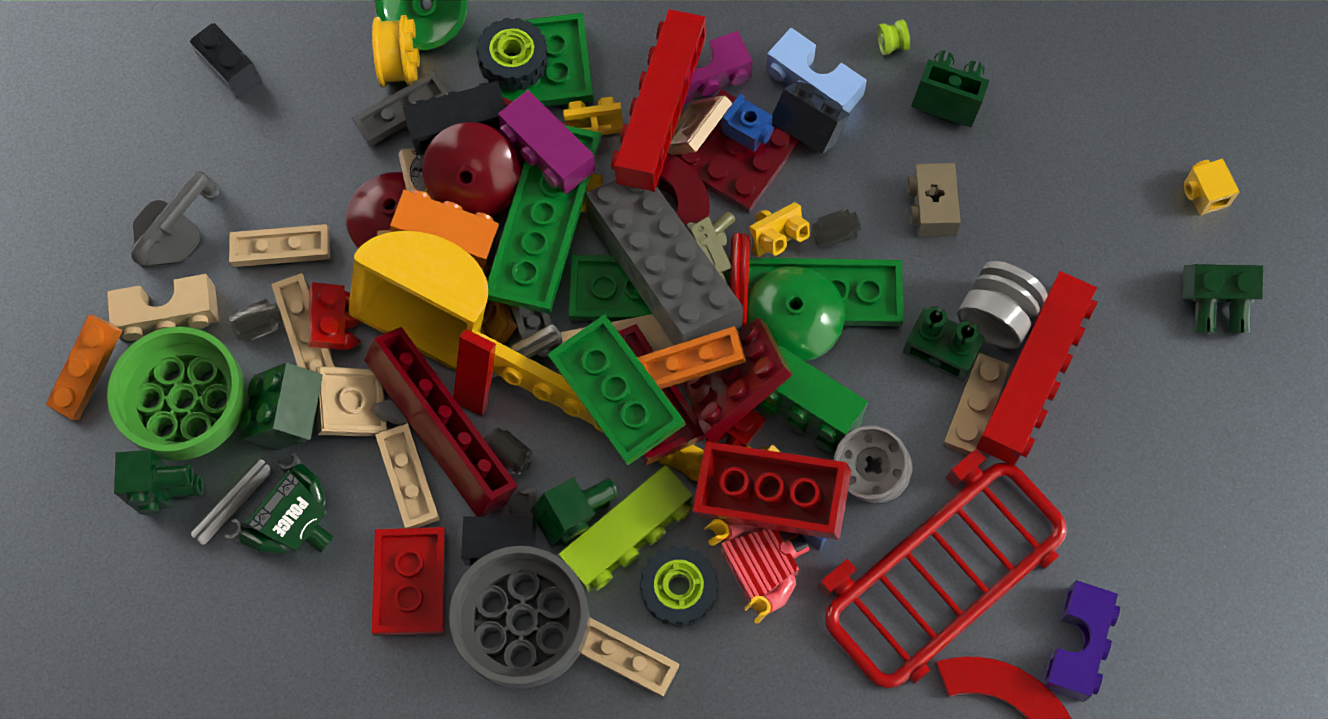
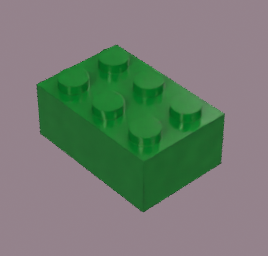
(815, 404)

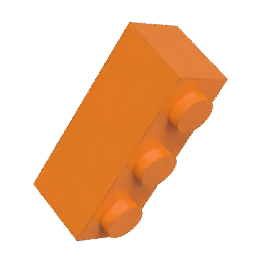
(447, 220)

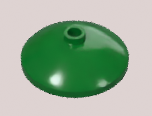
(432, 25)
(804, 331)

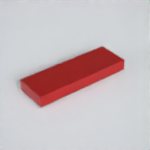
(474, 371)

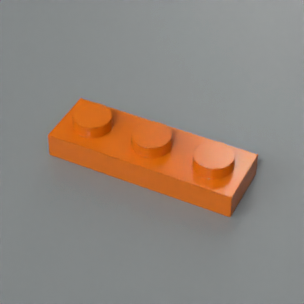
(694, 358)
(84, 367)

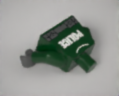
(287, 514)

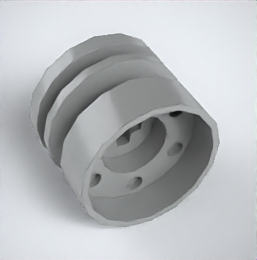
(1003, 303)
(878, 444)

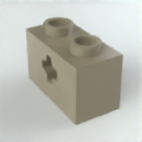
(943, 214)

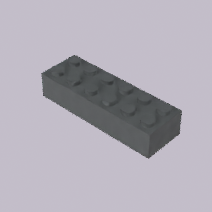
(663, 262)

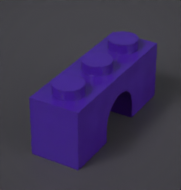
(1093, 613)

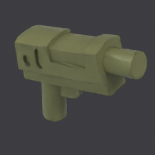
(713, 239)

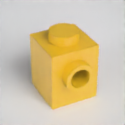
(1210, 186)

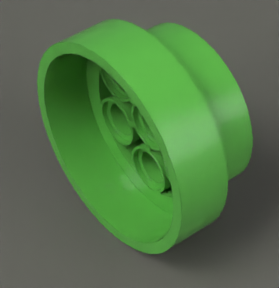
(144, 375)

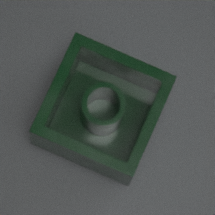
(281, 406)

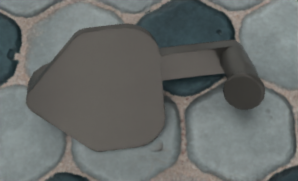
(163, 232)

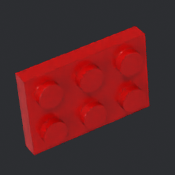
(409, 581)

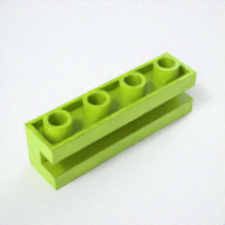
(627, 529)

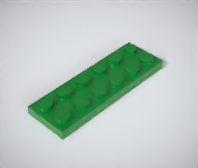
(538, 237)

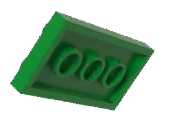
(616, 389)

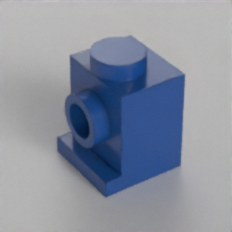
(747, 133)

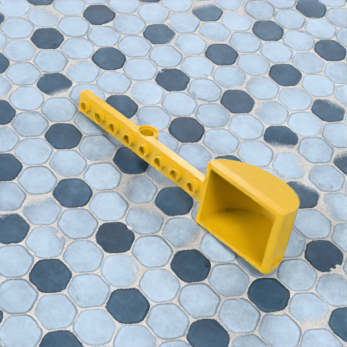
(439, 293)

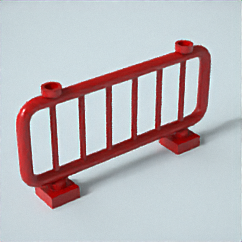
(849, 591)

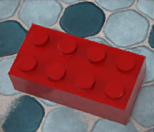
(772, 490)

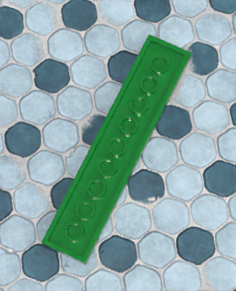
(867, 286)

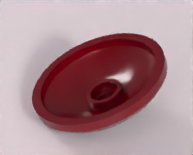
(482, 153)
(368, 205)

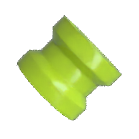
(893, 37)

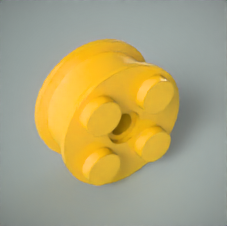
(394, 51)

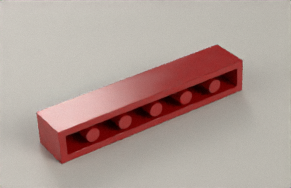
(660, 100)
(1037, 368)

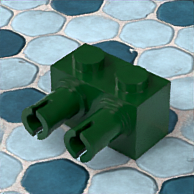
(951, 91)
(1213, 282)
(943, 343)
(150, 483)
(567, 509)

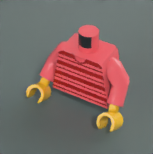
(760, 563)

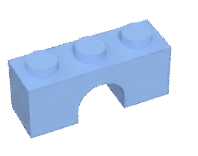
(791, 61)

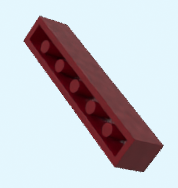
(440, 422)

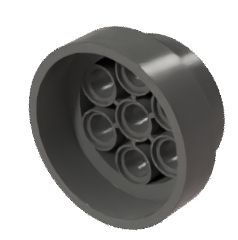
(498, 576)

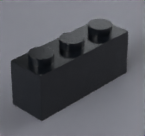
(432, 116)

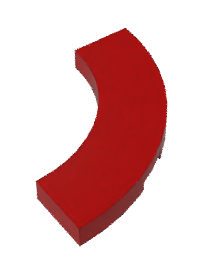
(1001, 681)

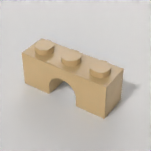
(191, 306)

